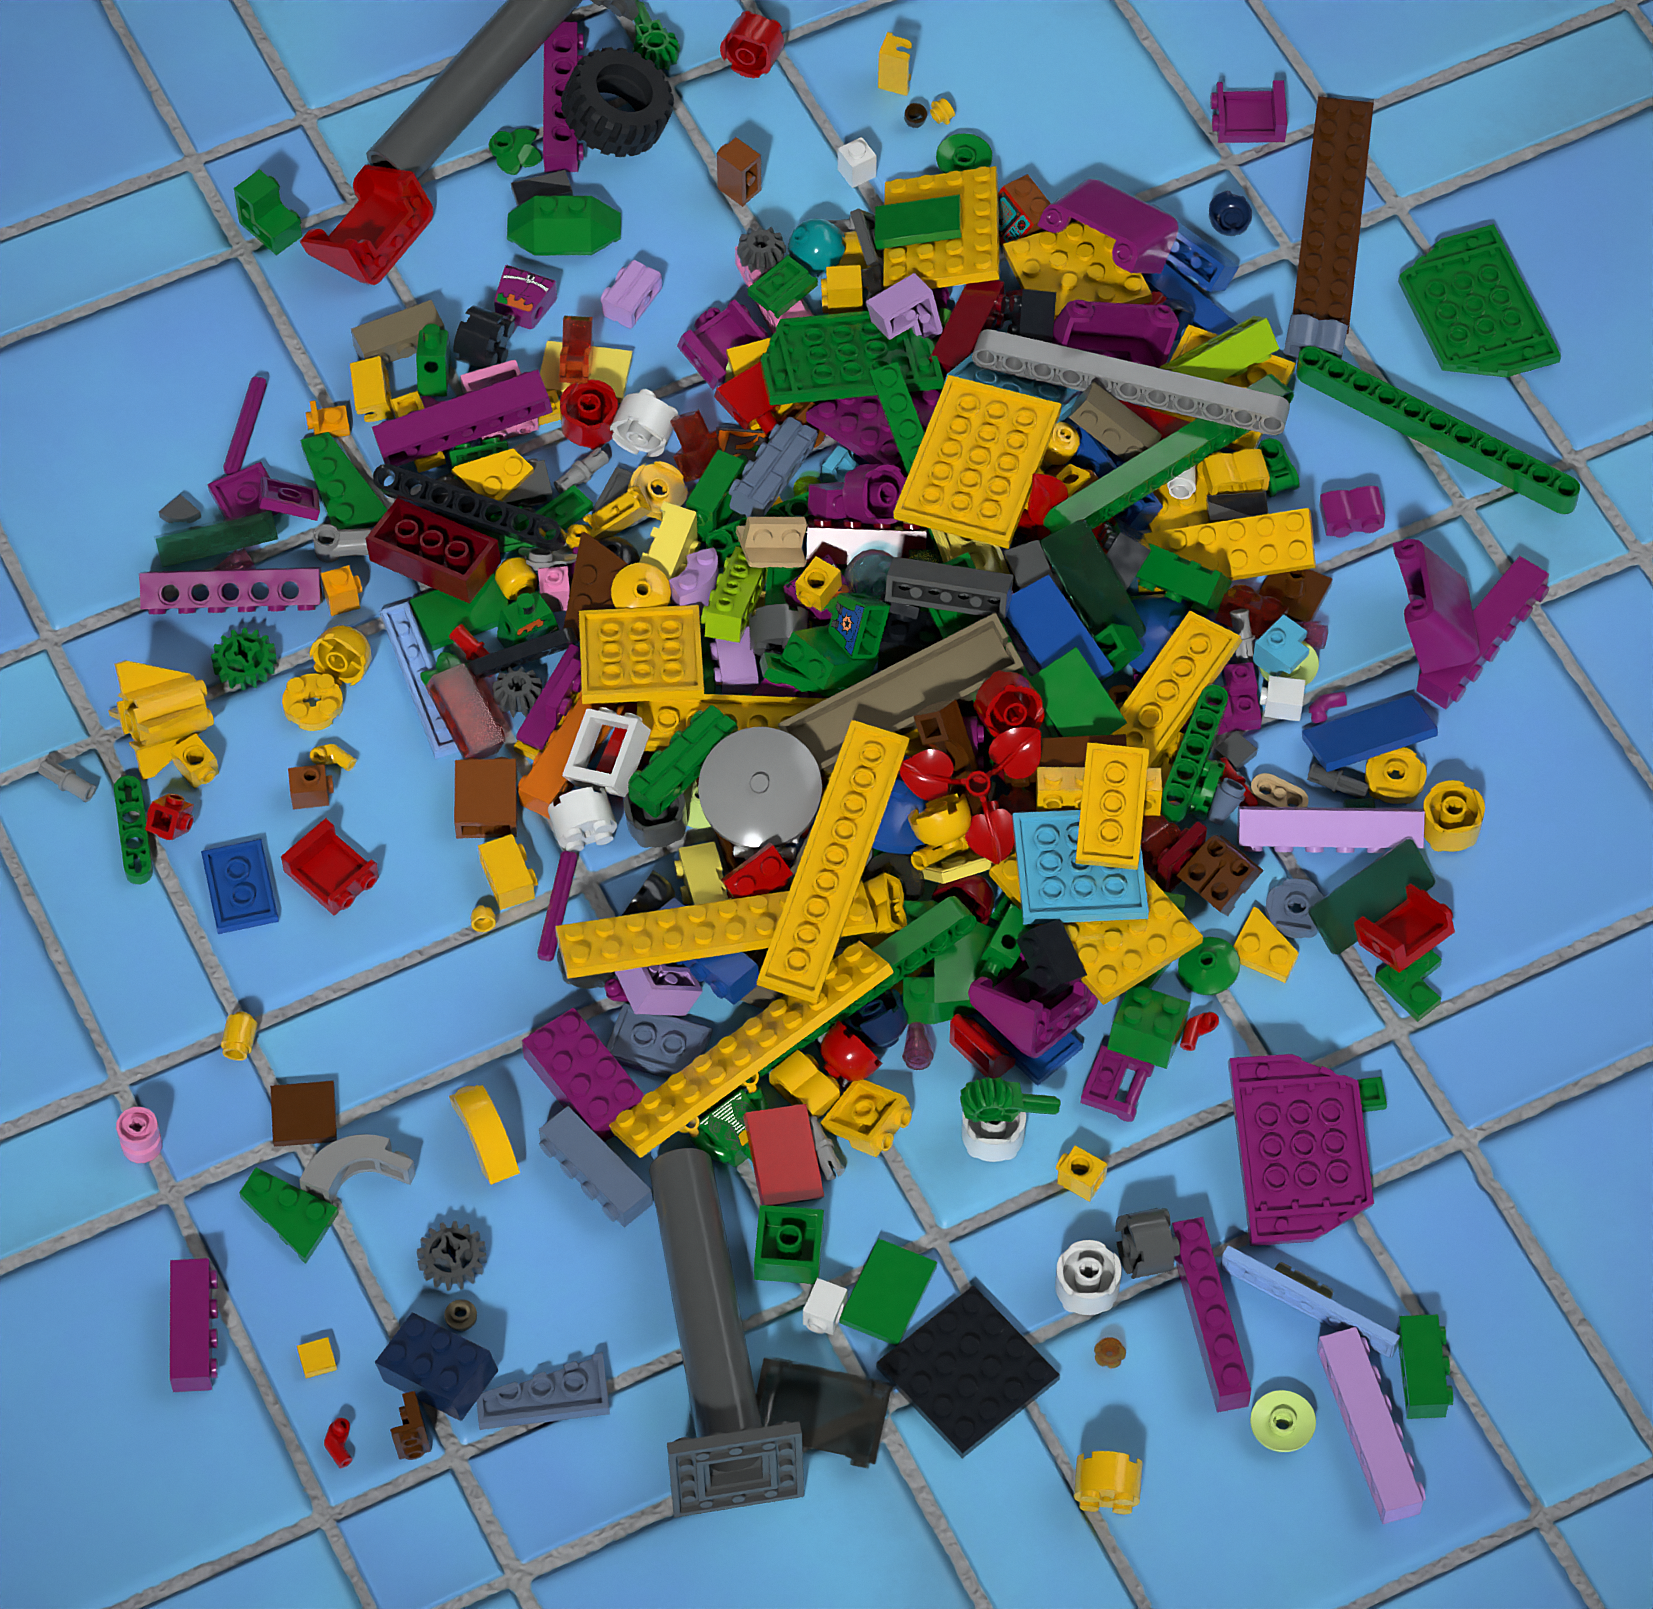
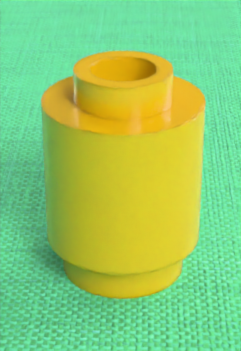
(238, 1036)

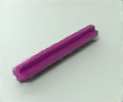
(245, 425)
(557, 905)

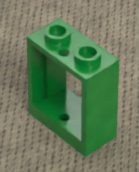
(712, 495)

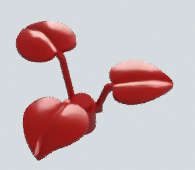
(1044, 495)
(989, 833)

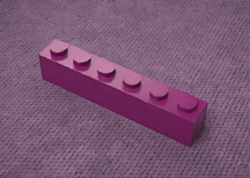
(462, 419)
(1494, 622)
(1211, 1316)

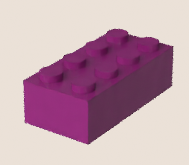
(581, 1072)

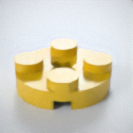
(665, 476)
(312, 686)
(1395, 790)

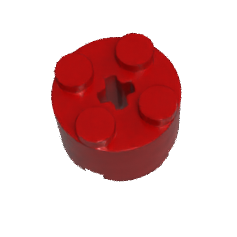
(752, 44)
(588, 413)
(1008, 703)

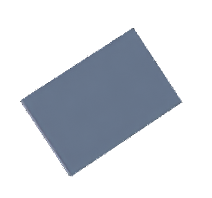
(656, 1042)

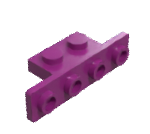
(553, 701)

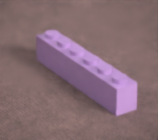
(1328, 827)
(1370, 1425)

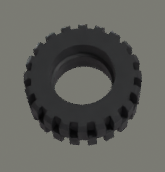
(628, 78)

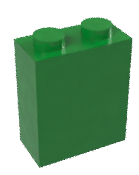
(823, 660)

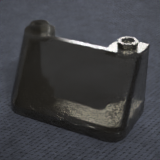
(834, 1407)

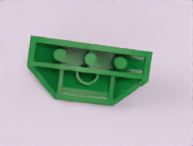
(563, 225)

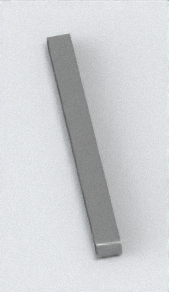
(1131, 382)

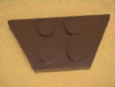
(591, 580)

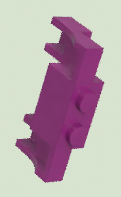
(1242, 705)

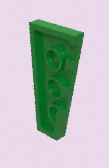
(342, 489)

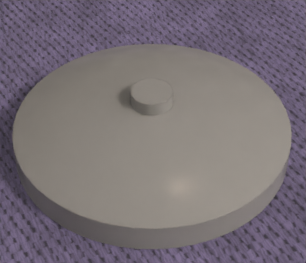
(760, 788)

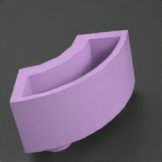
(696, 581)

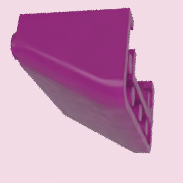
(1140, 230)
(1118, 330)
(1439, 608)
(1031, 1025)

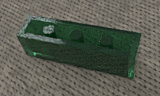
(215, 537)

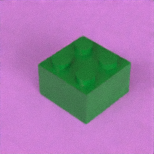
(1148, 1025)
(788, 1244)

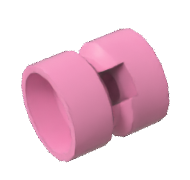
(139, 1134)

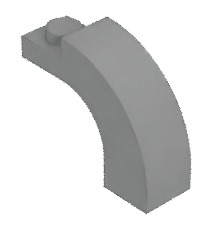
(350, 1157)

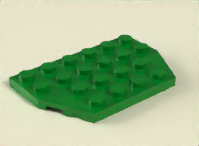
(1477, 307)
(833, 357)

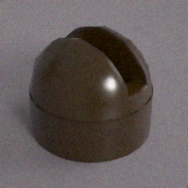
(913, 111)

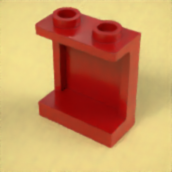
(329, 868)
(1406, 930)

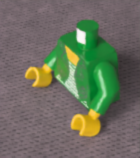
(723, 1130)

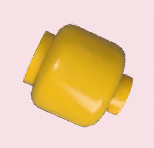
(1062, 444)
(516, 578)

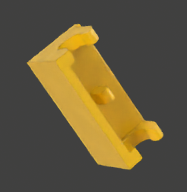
(894, 65)
(371, 389)
(618, 514)

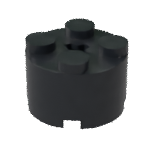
(483, 338)

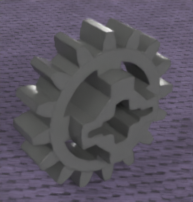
(437, 1262)

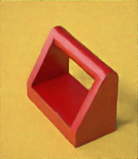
(979, 1047)

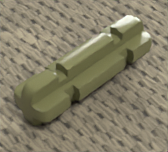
(1304, 1279)

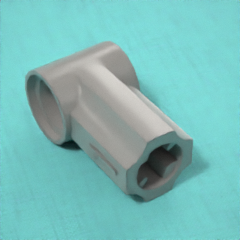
(342, 542)

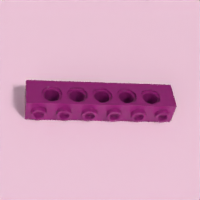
(560, 57)
(154, 582)

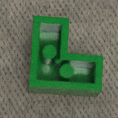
(264, 214)

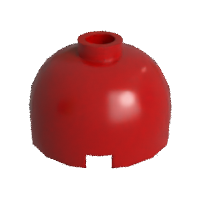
(847, 1055)

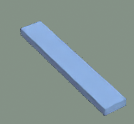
(412, 661)
(1307, 1300)

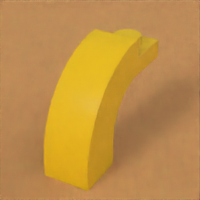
(486, 1132)

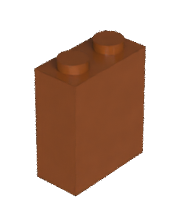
(485, 798)

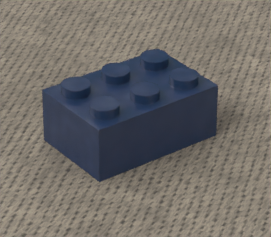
(437, 1366)

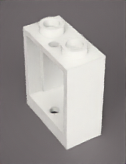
(627, 759)

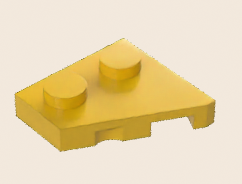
(495, 474)
(1265, 948)

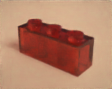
(465, 713)

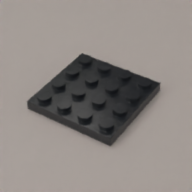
(967, 1371)

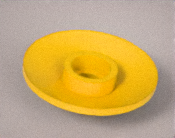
(625, 586)

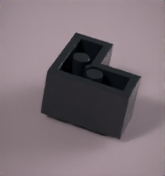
(1030, 313)
(1051, 963)

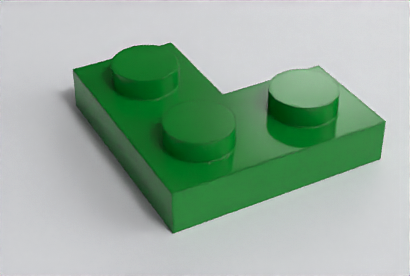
(1408, 986)

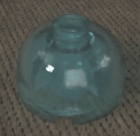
(868, 572)

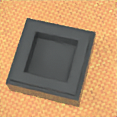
(1236, 749)

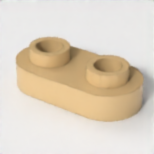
(1280, 791)

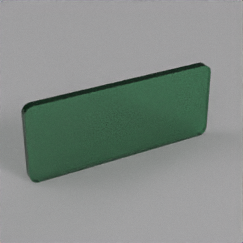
(1090, 579)
(1370, 894)

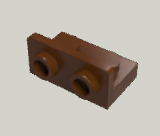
(411, 1437)

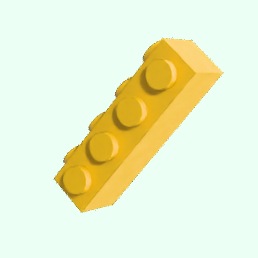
(1062, 789)

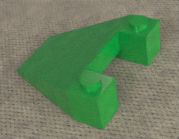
(946, 994)

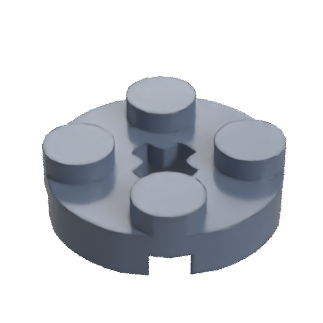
(1284, 896)

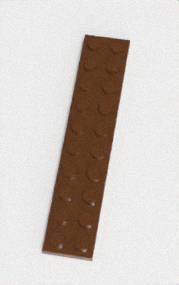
(1333, 209)

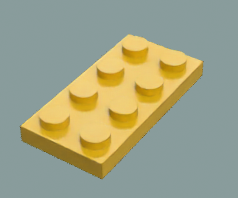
(1112, 806)

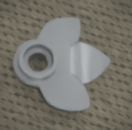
(543, 558)

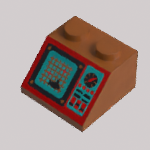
(1020, 209)

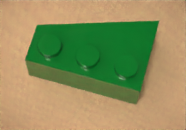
(1183, 580)

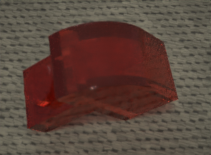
(576, 350)
(696, 442)

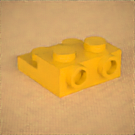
(868, 1117)

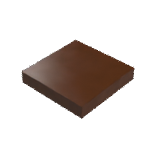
(303, 1113)

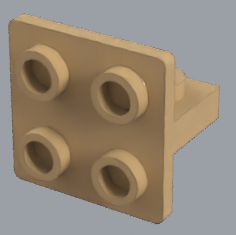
(773, 541)

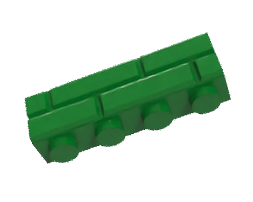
(680, 763)

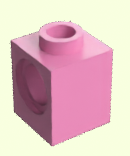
(554, 587)

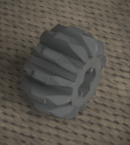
(760, 249)
(516, 691)

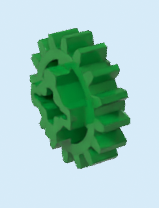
(232, 667)

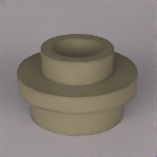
(460, 1323)

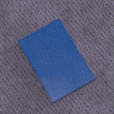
(239, 886)

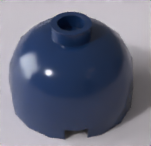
(879, 1021)

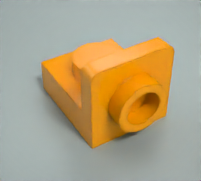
(328, 420)

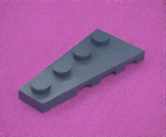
(560, 1395)

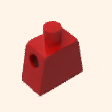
(747, 400)

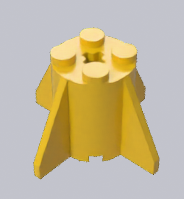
(158, 711)

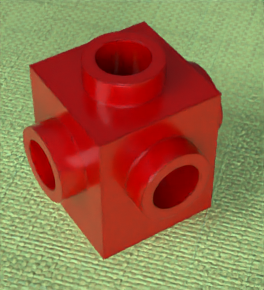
(169, 816)

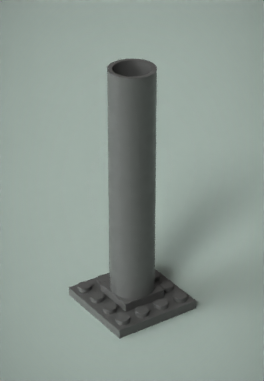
(474, 81)
(733, 1456)

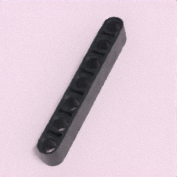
(479, 516)

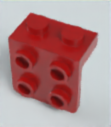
(758, 874)

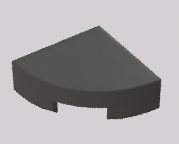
(179, 511)

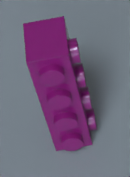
(192, 1325)

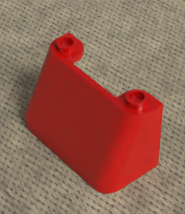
(377, 228)

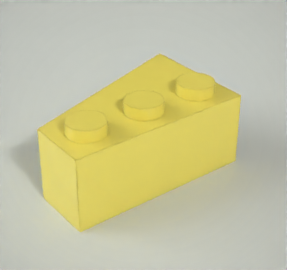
(672, 542)
(701, 874)

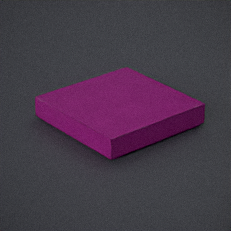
(239, 491)
(289, 498)

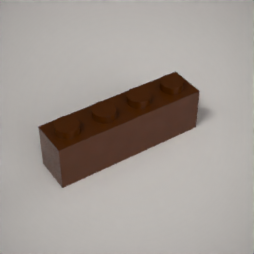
(1066, 753)

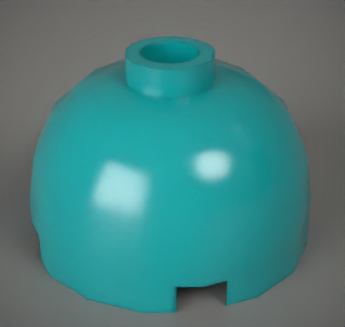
(816, 245)

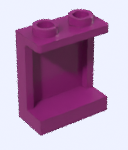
(1249, 115)
(708, 344)

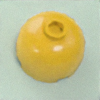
(342, 654)
(942, 821)

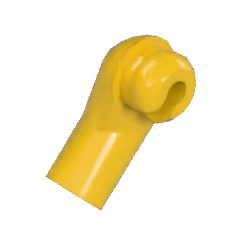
(332, 754)

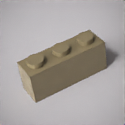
(394, 334)
(1113, 423)

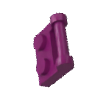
(1107, 1079)

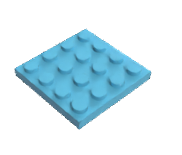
(1058, 887)

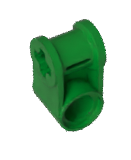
(1281, 471)

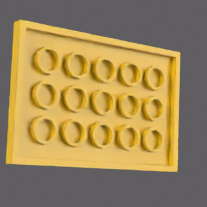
(956, 260)
(977, 461)
(1119, 951)

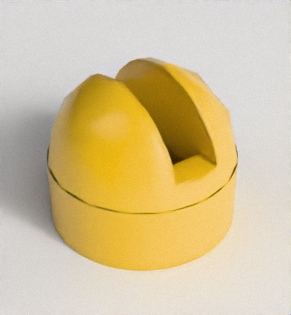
(487, 919)

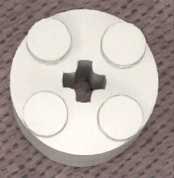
(643, 423)
(582, 819)
(994, 1139)
(1090, 1294)

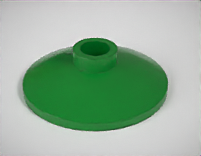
(963, 153)
(1214, 977)

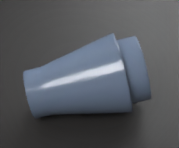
(1226, 800)

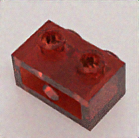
(1262, 610)

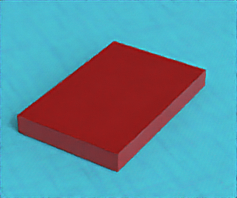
(783, 1155)

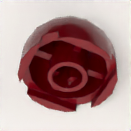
(973, 892)

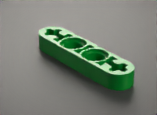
(133, 829)

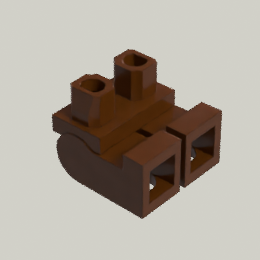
(1220, 873)

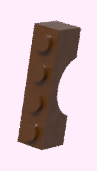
(944, 730)

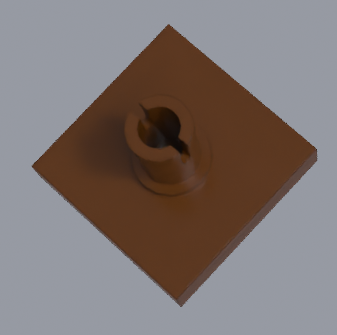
(1299, 591)

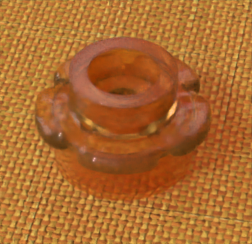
(1113, 1345)

